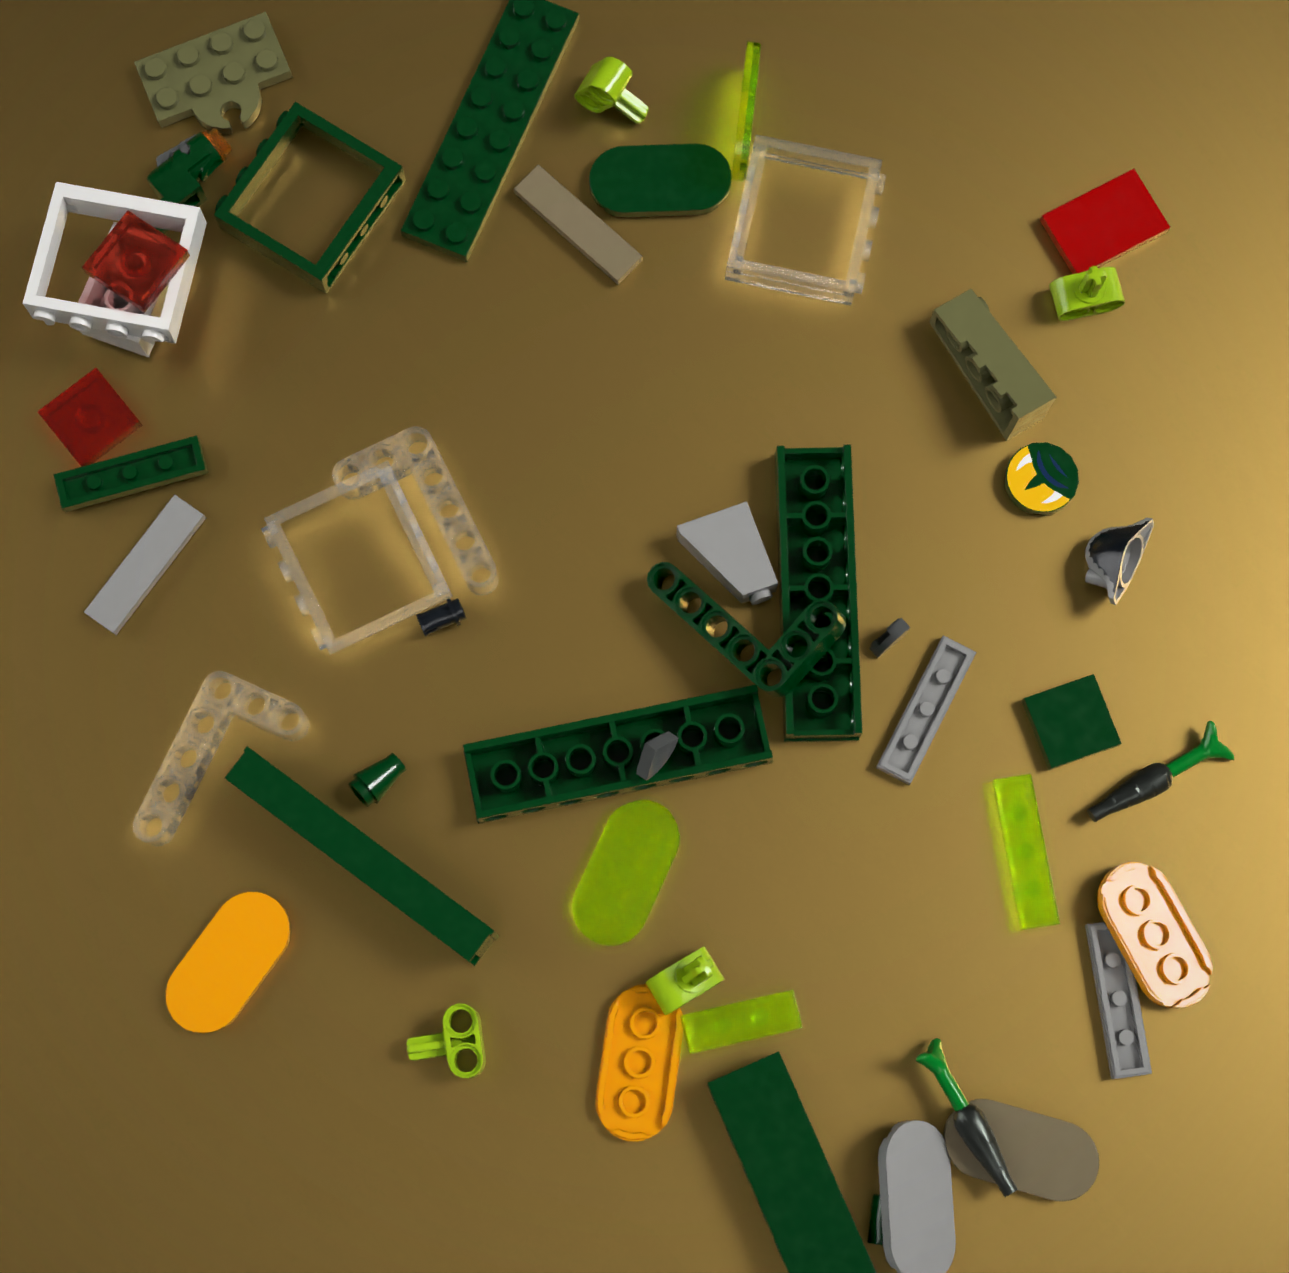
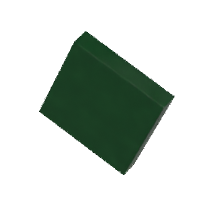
(1071, 722)

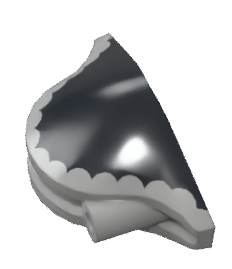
(1115, 556)

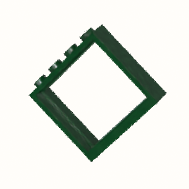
(355, 228)

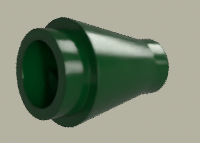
(374, 781)

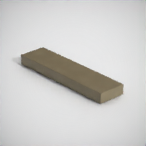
(578, 224)

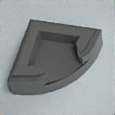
(894, 633)
(655, 754)

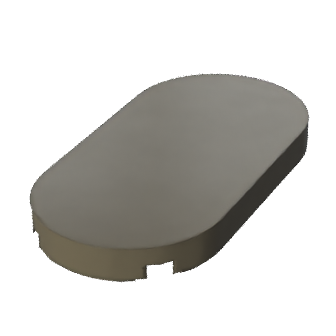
(1039, 1151)

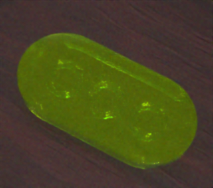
(746, 111)
(626, 872)

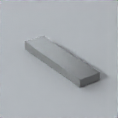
(145, 564)
(926, 710)
(1117, 1006)

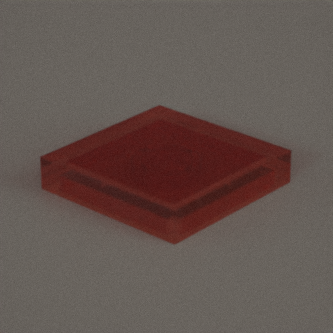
(136, 261)
(90, 418)

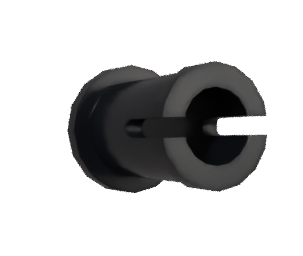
(441, 616)

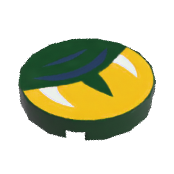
(1041, 478)

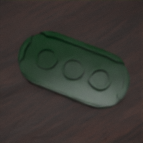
(660, 180)

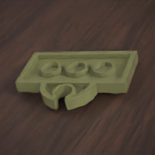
(215, 75)

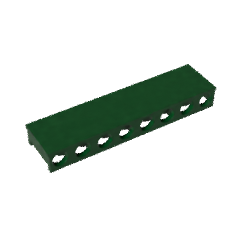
(816, 565)
(602, 754)
(362, 856)
(788, 1170)

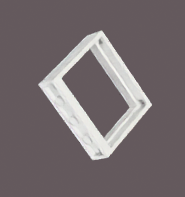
(113, 206)

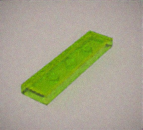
(1025, 852)

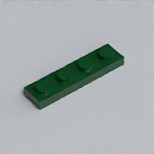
(130, 474)

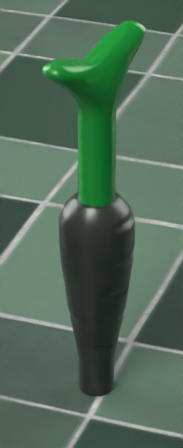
(1159, 777)
(969, 1120)

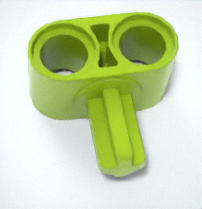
(606, 88)
(1087, 293)
(684, 980)
(451, 1043)

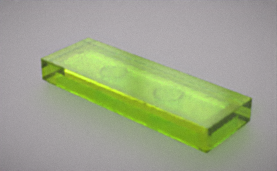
(741, 1021)

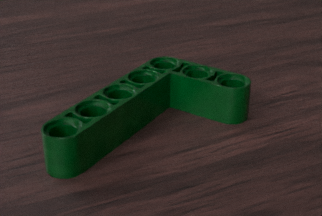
(738, 637)

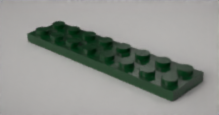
(490, 126)

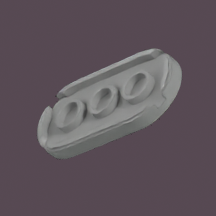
(916, 1199)

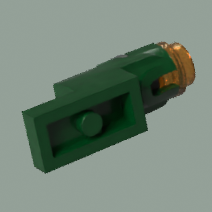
(185, 166)

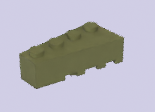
(992, 364)

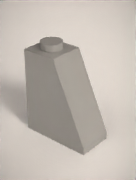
(732, 552)

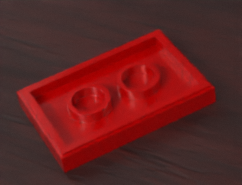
(1105, 223)

